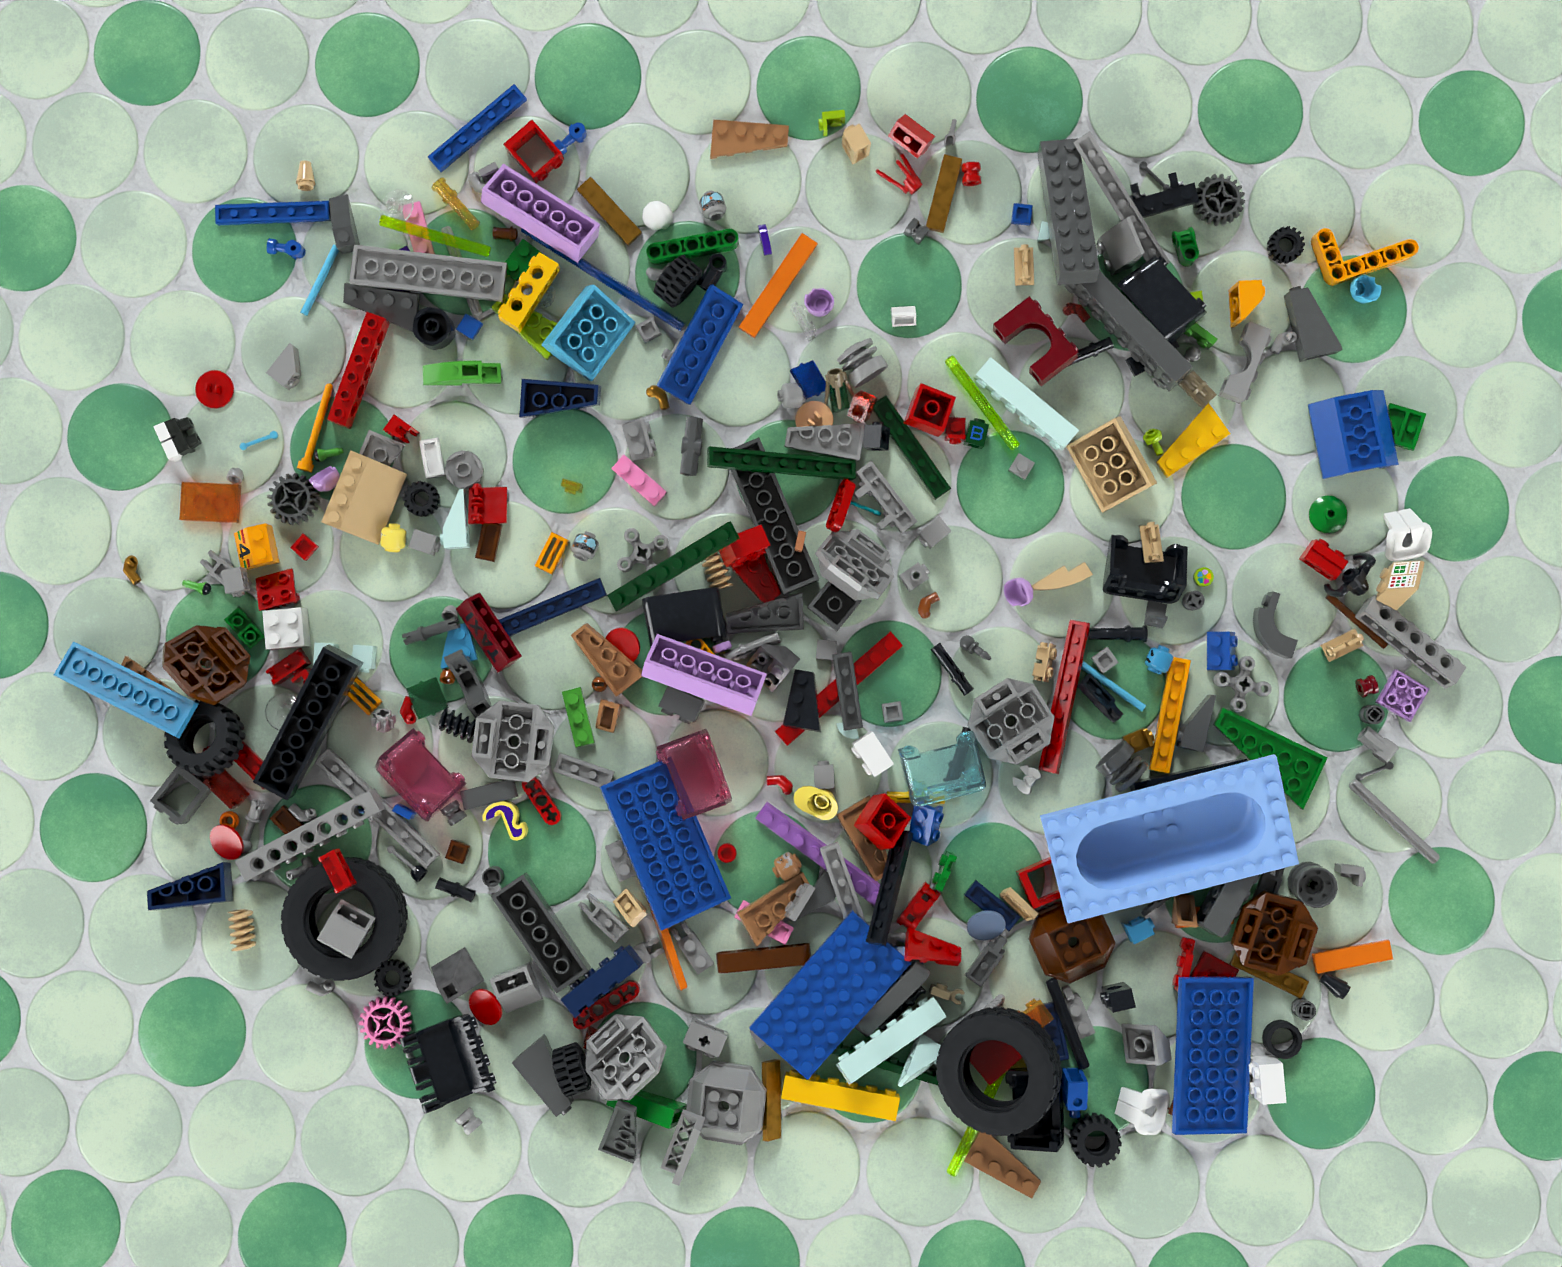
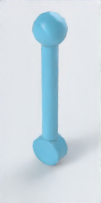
(273, 435)

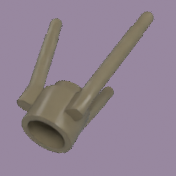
(836, 378)

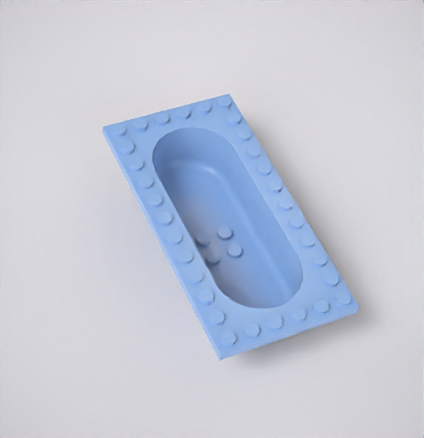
(1170, 838)

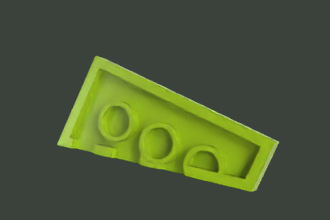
(535, 329)

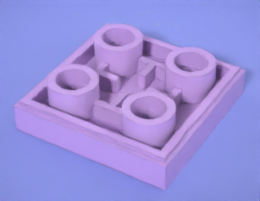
(1402, 695)

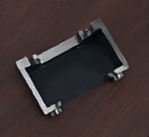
(1162, 298)
(1132, 578)
(685, 615)
(1048, 1132)

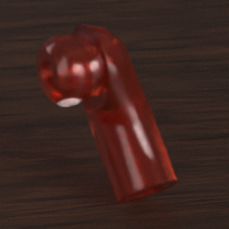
(1073, 308)

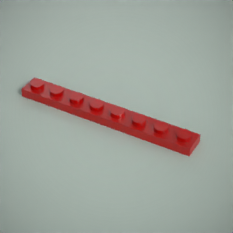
(863, 668)
(1065, 694)

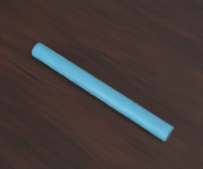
(320, 280)
(1112, 686)

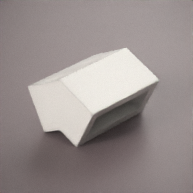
(903, 316)

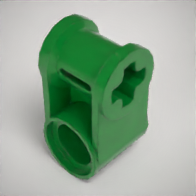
(1185, 243)

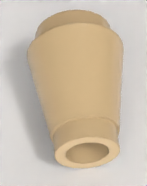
(305, 177)

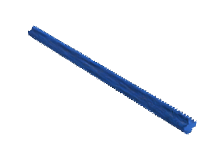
(617, 287)

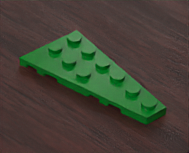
(1297, 763)

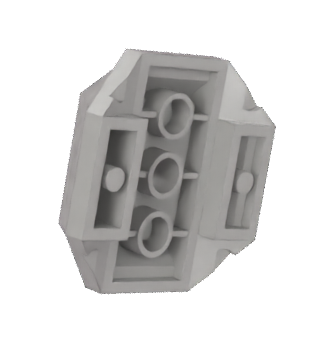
(855, 564)
(1031, 725)
(493, 745)
(611, 1047)
(740, 1089)

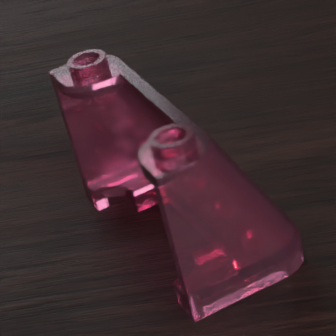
(695, 773)
(418, 775)

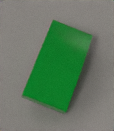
(244, 627)

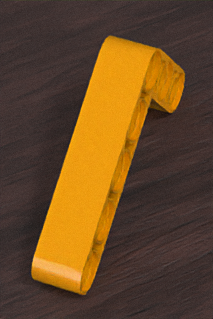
(1361, 262)

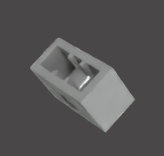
(697, 1031)

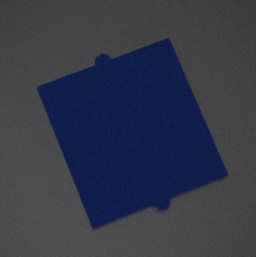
(809, 379)

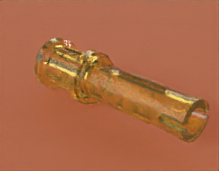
(450, 197)

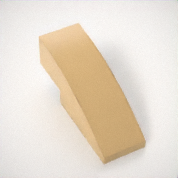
(1063, 578)

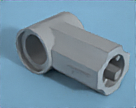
(1381, 747)

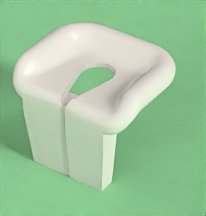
(1399, 525)
(1132, 1107)

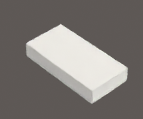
(432, 458)

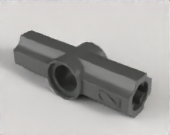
(691, 446)

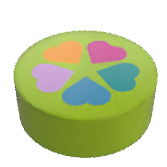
(1203, 577)

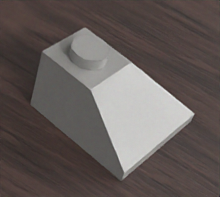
(1145, 1044)

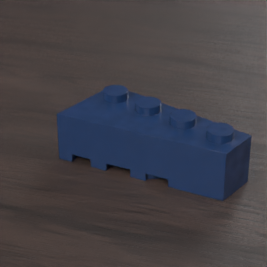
(601, 980)

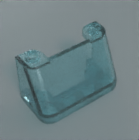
(943, 771)

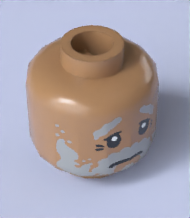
(787, 866)

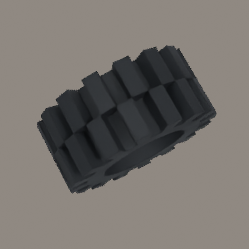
(1293, 236)
(410, 495)
(387, 988)

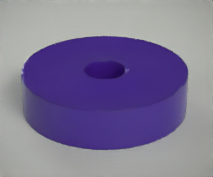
(764, 238)

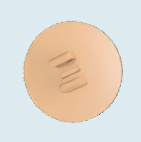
(813, 414)

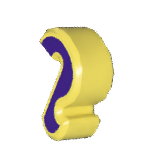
(510, 816)

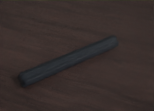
(1067, 1023)

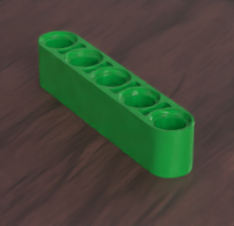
(702, 249)

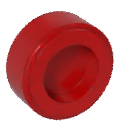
(727, 853)

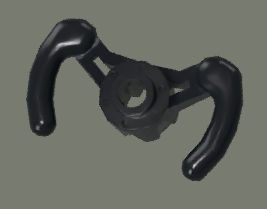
(1354, 579)

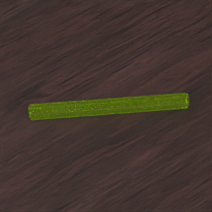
(434, 235)
(982, 402)
(970, 1135)

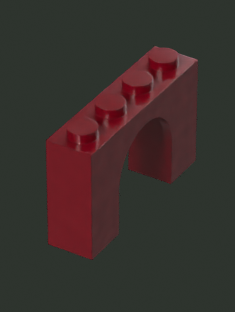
(1030, 316)

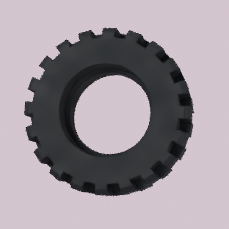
(221, 752)

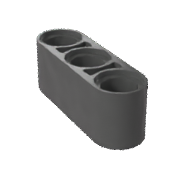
(488, 794)

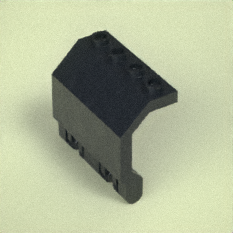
(450, 1061)

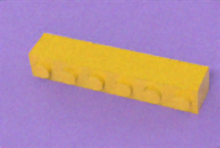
(840, 1095)

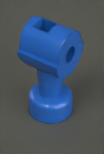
(576, 133)
(292, 248)

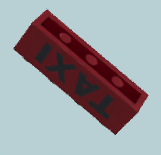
(488, 632)

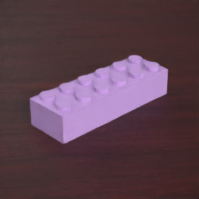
(540, 213)
(703, 674)

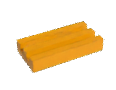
(558, 557)
(359, 693)

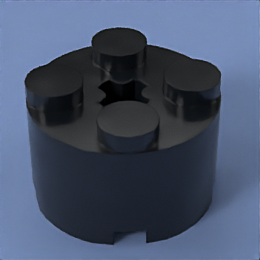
(423, 331)

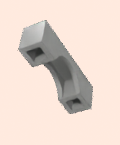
(1253, 340)

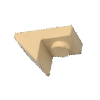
(630, 907)

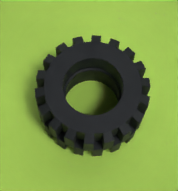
(677, 281)
(569, 1069)
(1106, 1150)

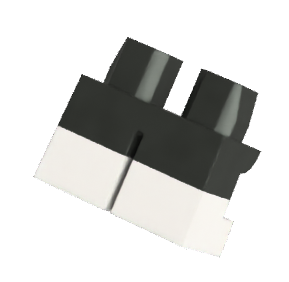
(175, 438)

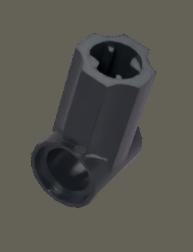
(711, 274)

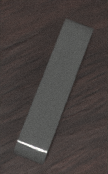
(895, 996)

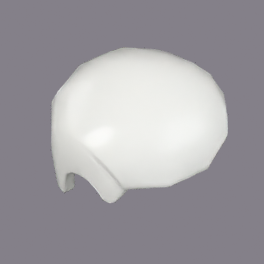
(657, 215)

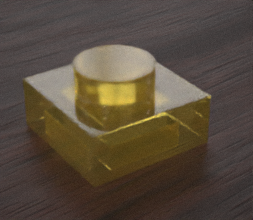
(571, 487)

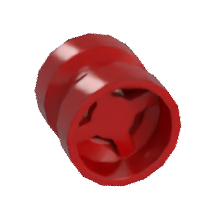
(971, 174)

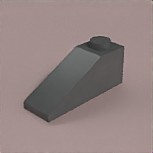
(343, 224)
(1196, 727)
(821, 896)

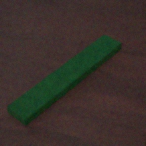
(911, 448)

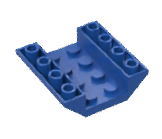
(1353, 433)

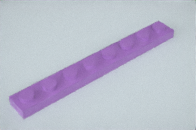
(811, 845)

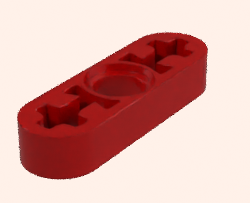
(840, 505)
(554, 808)

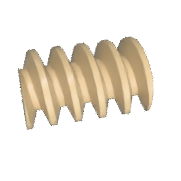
(717, 572)
(242, 929)

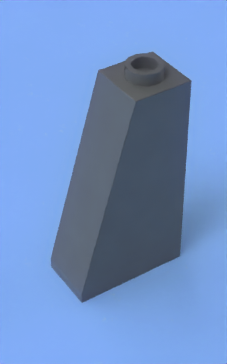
(1313, 331)
(538, 1071)

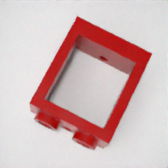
(522, 137)
(1028, 888)

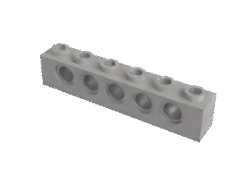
(1411, 642)

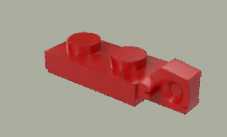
(1184, 960)

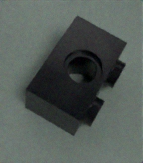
(1117, 997)

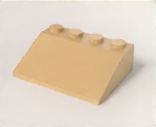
(1111, 464)
(364, 497)

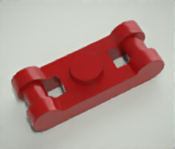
(918, 906)

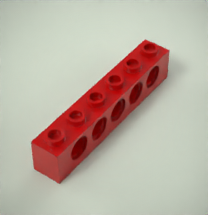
(358, 370)

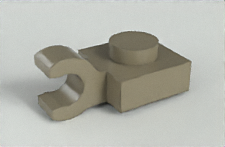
(940, 990)

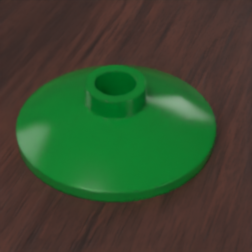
(1319, 514)

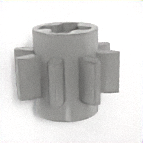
(383, 720)

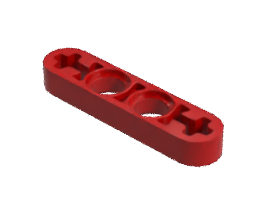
(607, 1006)

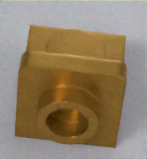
(1139, 739)

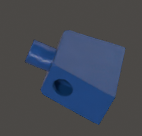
(1075, 1091)

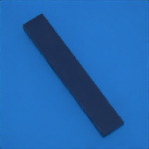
(553, 607)

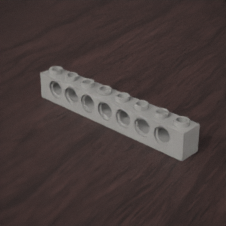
(249, 865)

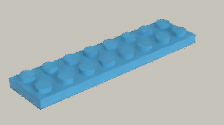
(126, 689)

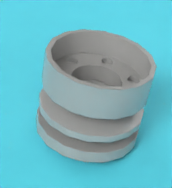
(861, 361)

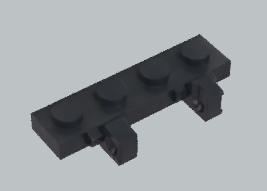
(1174, 197)

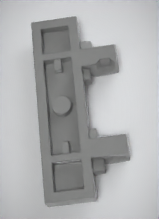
(876, 485)

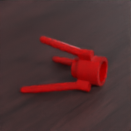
(912, 182)

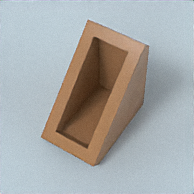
(608, 715)
(1184, 911)

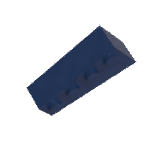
(549, 397)
(201, 888)

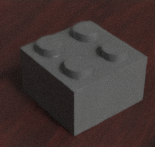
(833, 606)
(681, 704)

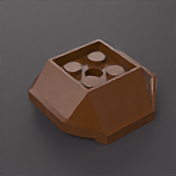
(217, 651)
(1291, 936)
(1064, 962)

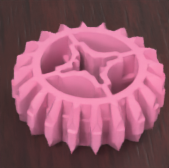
(379, 1018)

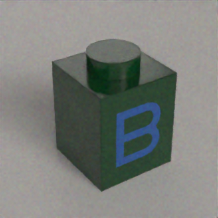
(976, 433)

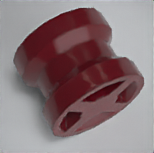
(1367, 686)

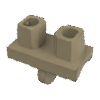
(1197, 389)

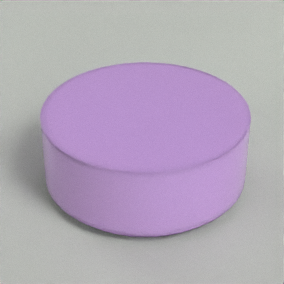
(722, 647)

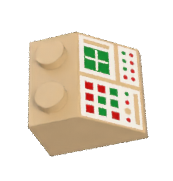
(1399, 583)

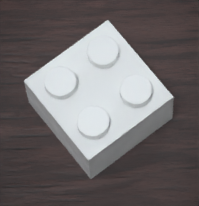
(286, 628)
(872, 754)
(1267, 1079)

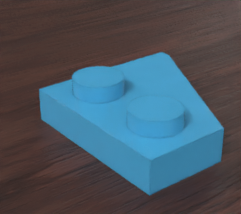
(459, 639)

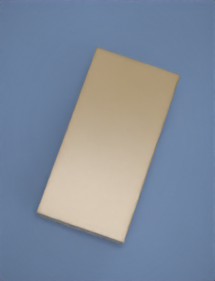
(1018, 904)

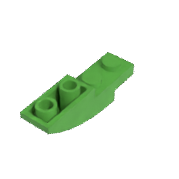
(461, 372)

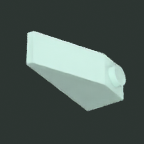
(456, 527)
(921, 1057)

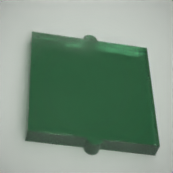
(427, 698)

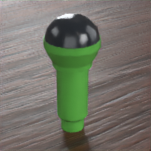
(320, 454)
(203, 588)

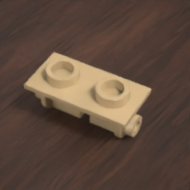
(1024, 265)
(1151, 543)
(1342, 645)
(1047, 655)

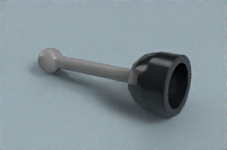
(417, 872)

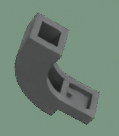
(1266, 630)
(469, 681)

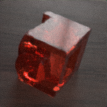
(859, 401)

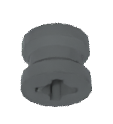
(1196, 598)

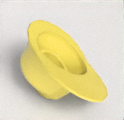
(816, 802)

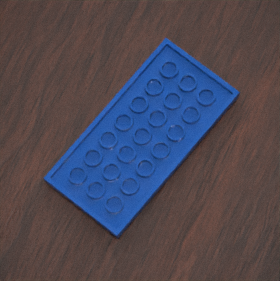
(663, 848)
(829, 996)
(1212, 1055)

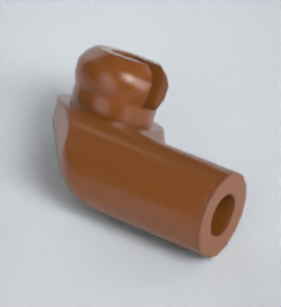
(925, 604)

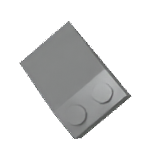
(1120, 247)

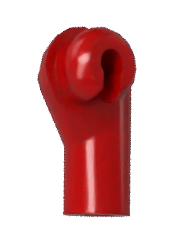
(407, 712)
(780, 780)

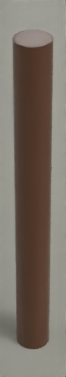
(1350, 615)

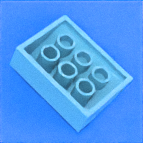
(589, 332)

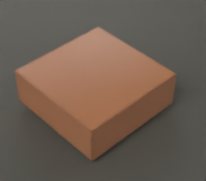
(800, 541)

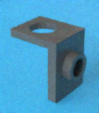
(1155, 614)

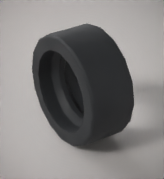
(1295, 1046)

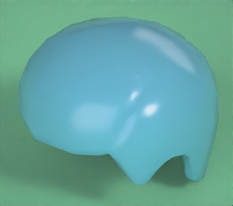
(1364, 289)

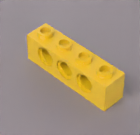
(537, 264)

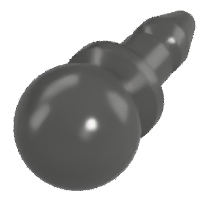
(968, 643)

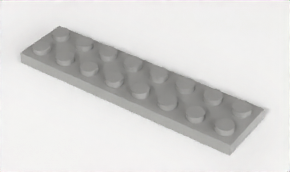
(428, 273)

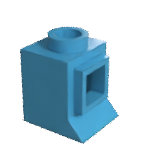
(1139, 929)

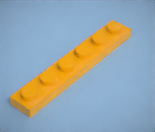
(1169, 715)

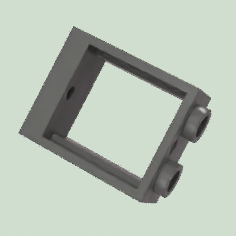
(196, 781)

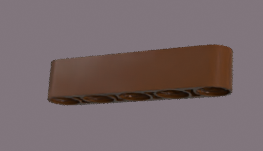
(763, 958)

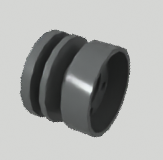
(1125, 770)
(1321, 889)

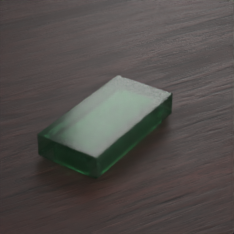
(844, 399)

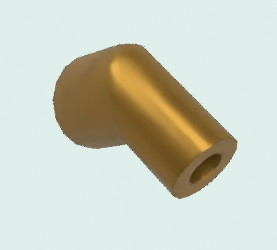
(660, 394)
(130, 568)

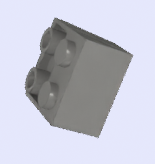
(346, 928)
(516, 988)

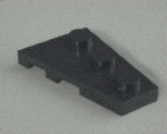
(802, 704)

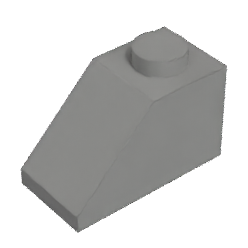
(286, 367)
(934, 533)

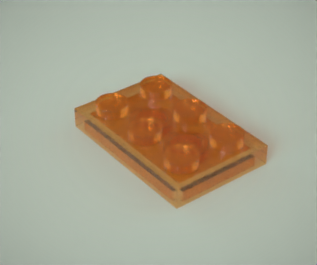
(210, 502)

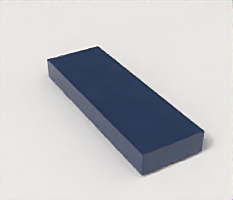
(989, 902)
(1056, 1032)

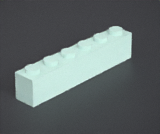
(1026, 404)
(890, 1040)

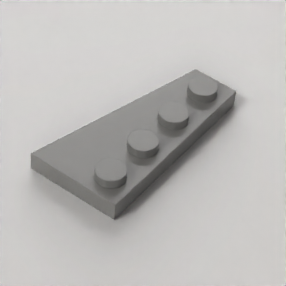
(831, 440)

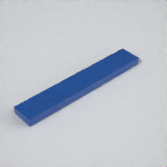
(477, 128)
(272, 213)

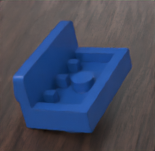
(1221, 650)
(926, 824)

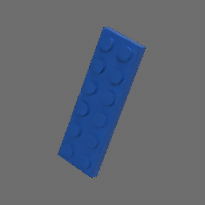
(700, 344)

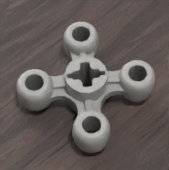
(636, 543)
(1243, 676)

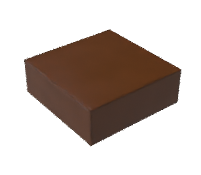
(457, 851)

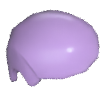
(819, 302)
(325, 479)
(1018, 592)

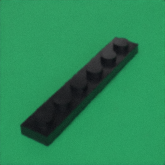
(889, 890)

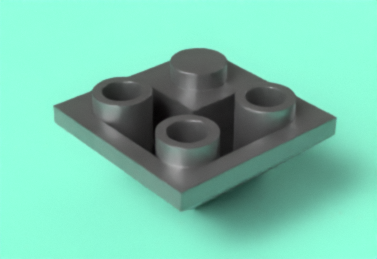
(775, 662)
(456, 975)

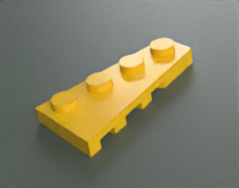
(1197, 438)

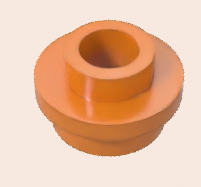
(223, 819)

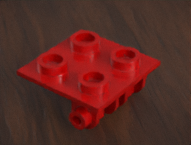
(487, 505)
(276, 590)

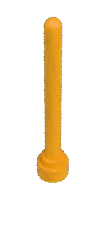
(306, 463)

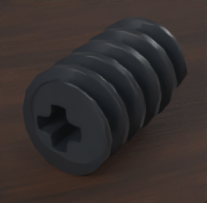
(457, 725)

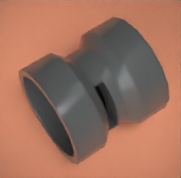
(919, 234)
(1366, 714)
(453, 813)
(493, 876)
(1301, 1005)

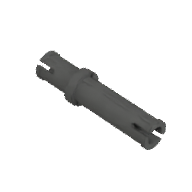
(423, 633)

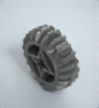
(1234, 199)
(278, 505)

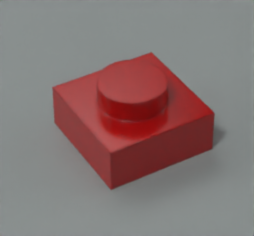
(304, 547)

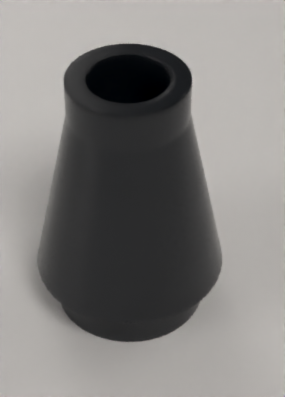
(1335, 985)

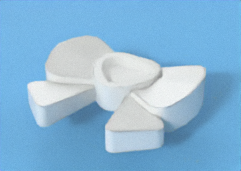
(1031, 776)

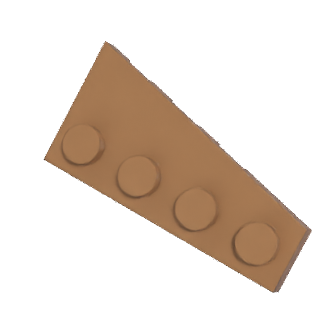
(609, 662)
(767, 911)
(995, 1160)

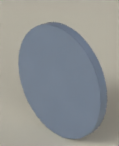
(986, 925)

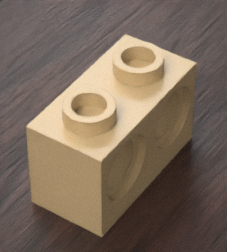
(855, 143)

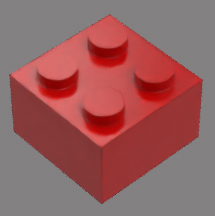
(929, 410)
(749, 547)
(882, 821)

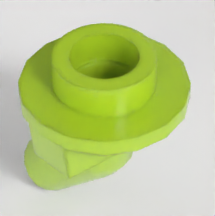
(1153, 437)

